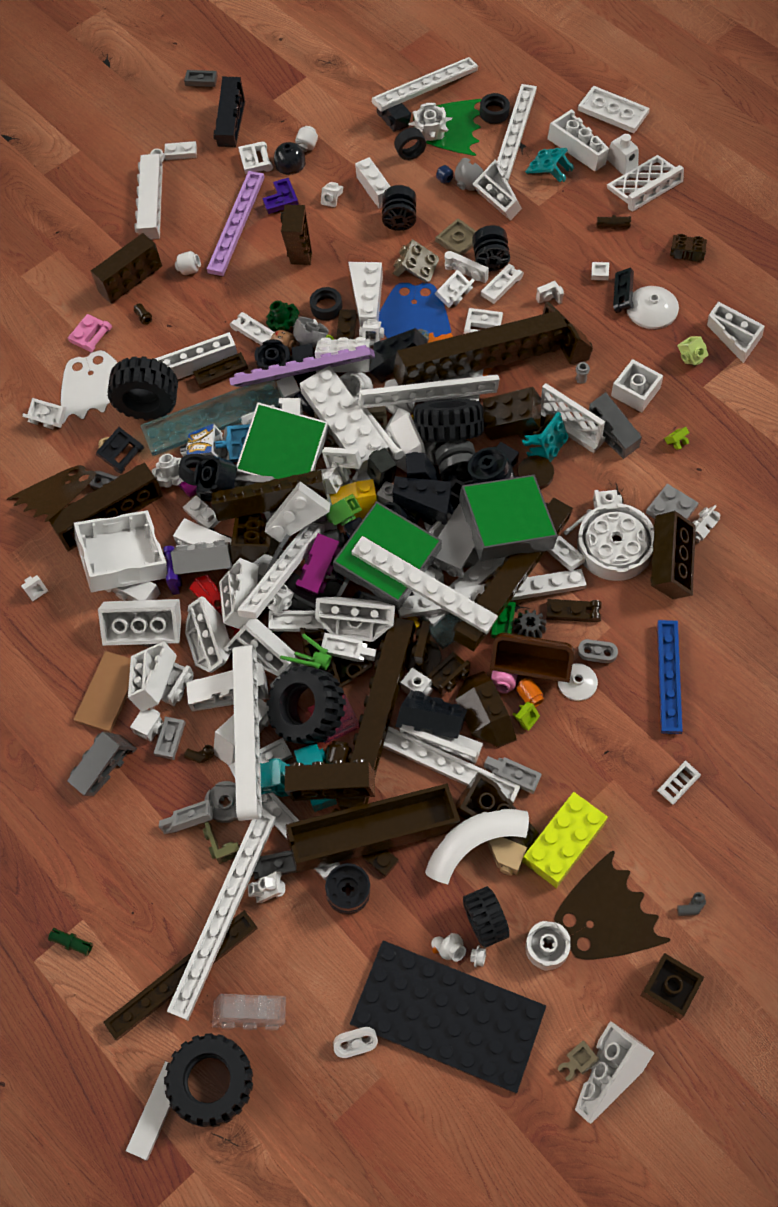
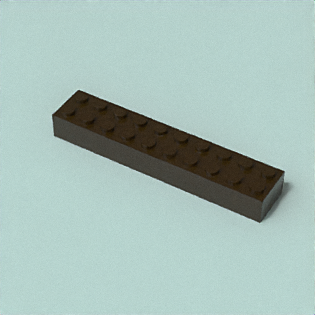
(480, 349)

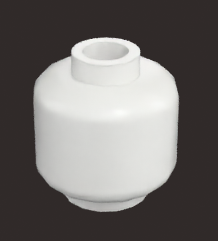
(306, 138)
(187, 263)

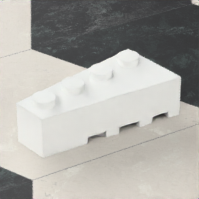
(218, 690)

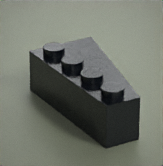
(229, 112)

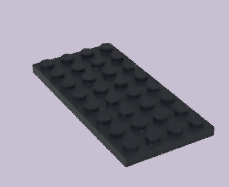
(449, 1016)

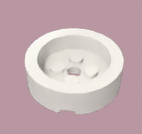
(619, 558)

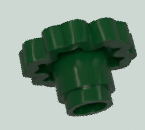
(281, 316)

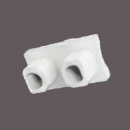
(267, 887)

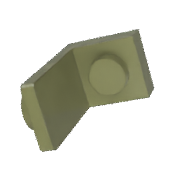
(227, 851)

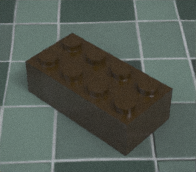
(126, 268)
(673, 555)
(330, 780)

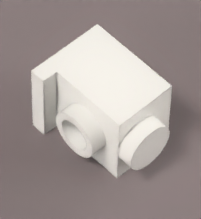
(606, 497)

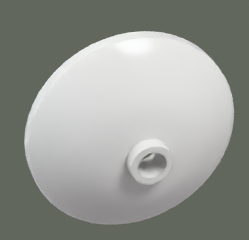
(653, 307)

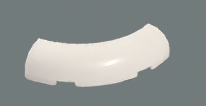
(471, 834)

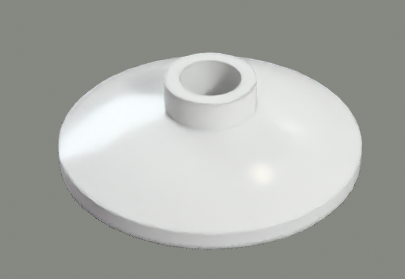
(579, 690)

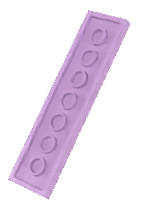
(308, 365)

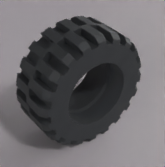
(142, 388)
(449, 420)
(285, 699)
(179, 1069)

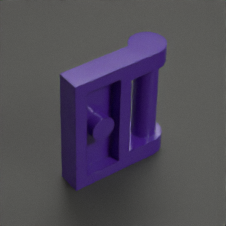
(173, 580)

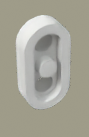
(356, 1044)

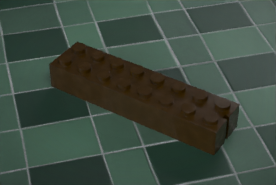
(371, 827)

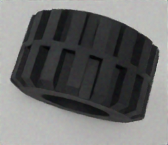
(486, 916)

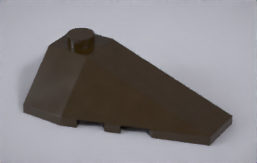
(485, 796)

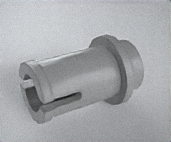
(582, 370)

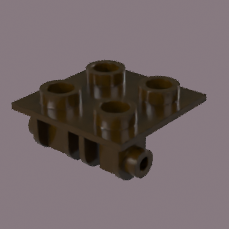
(690, 244)

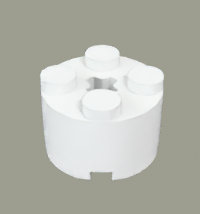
(550, 933)

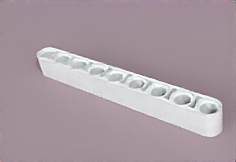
(246, 733)

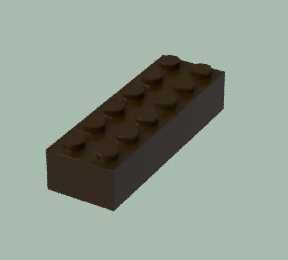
(121, 496)

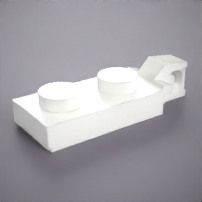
(347, 648)

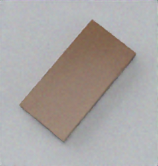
(105, 693)

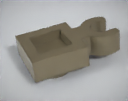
(581, 1059)

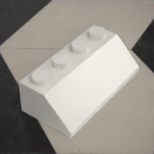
(140, 622)

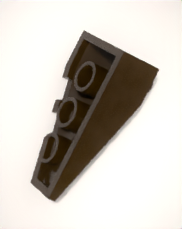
(575, 343)
(249, 538)

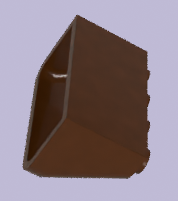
(532, 657)

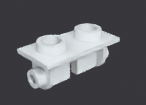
(707, 517)

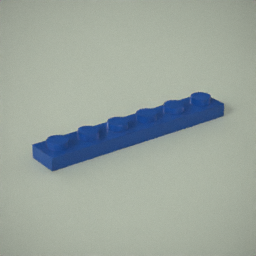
(669, 677)

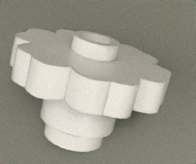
(167, 471)

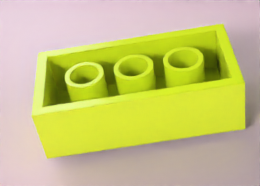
(564, 839)

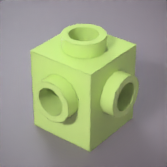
(693, 350)

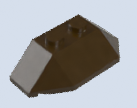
(486, 712)

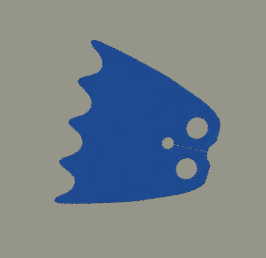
(401, 315)

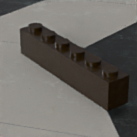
(263, 496)

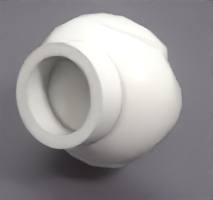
(449, 948)

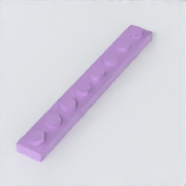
(235, 223)

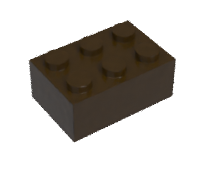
(512, 413)

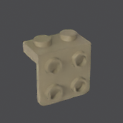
(416, 260)

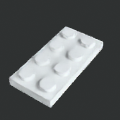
(613, 109)

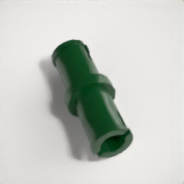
(70, 941)

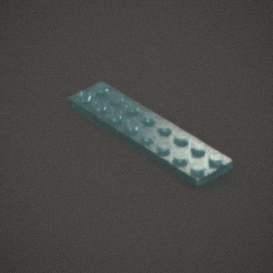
(222, 411)

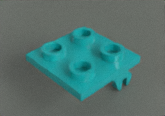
(547, 160)
(550, 440)

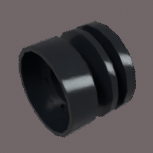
(399, 207)
(491, 247)
(347, 876)

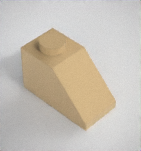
(507, 854)

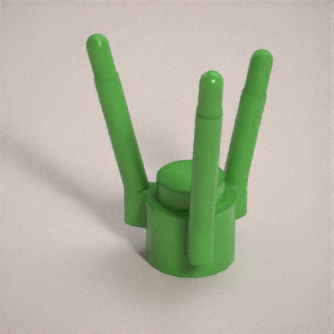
(319, 659)

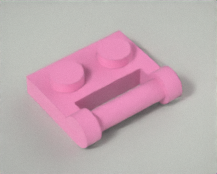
(86, 330)

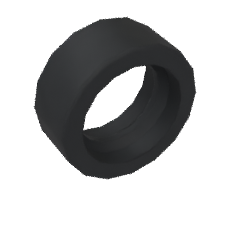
(497, 100)
(406, 136)
(325, 293)
(186, 462)

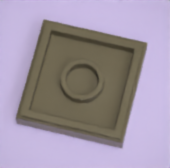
(456, 237)

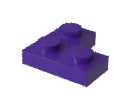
(284, 196)

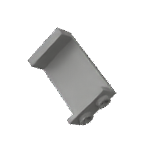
(456, 545)

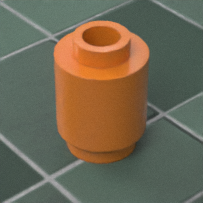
(530, 692)

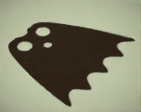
(52, 493)
(614, 909)

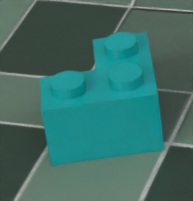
(273, 777)

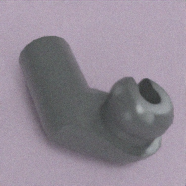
(694, 907)

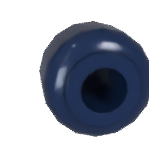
(444, 174)

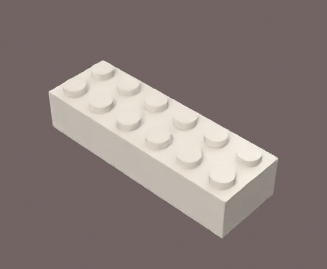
(345, 419)

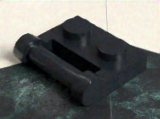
(115, 446)

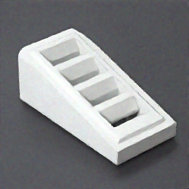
(685, 766)

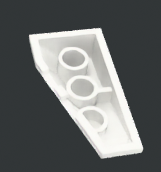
(619, 1065)

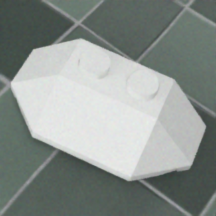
(404, 435)
(354, 617)
(206, 635)

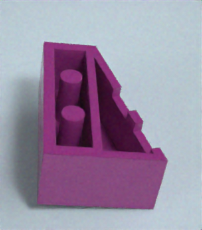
(318, 565)

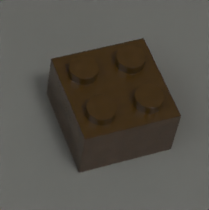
(672, 986)

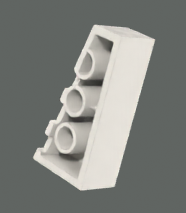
(580, 142)
(367, 288)

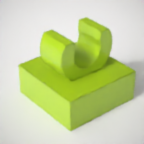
(676, 436)
(527, 715)

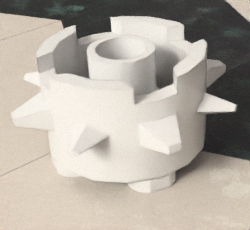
(430, 121)

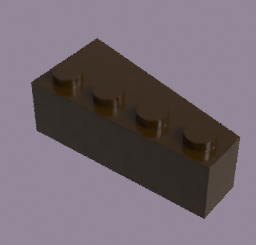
(296, 234)

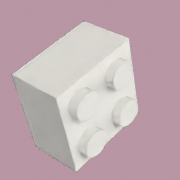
(637, 385)

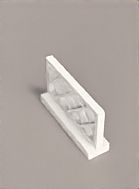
(651, 188)
(588, 436)

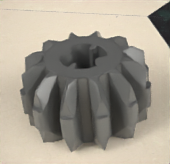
(530, 619)

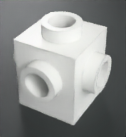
(367, 328)
(281, 600)

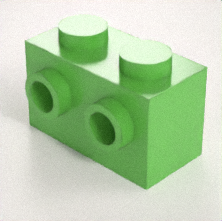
(343, 510)

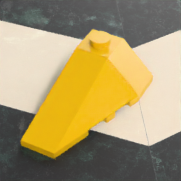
(363, 492)

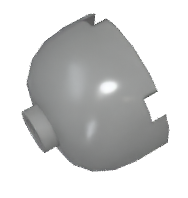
(467, 174)
(308, 332)

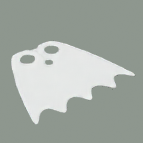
(86, 391)

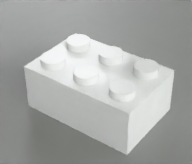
(327, 345)

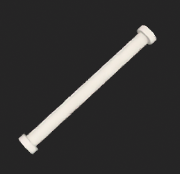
(397, 453)

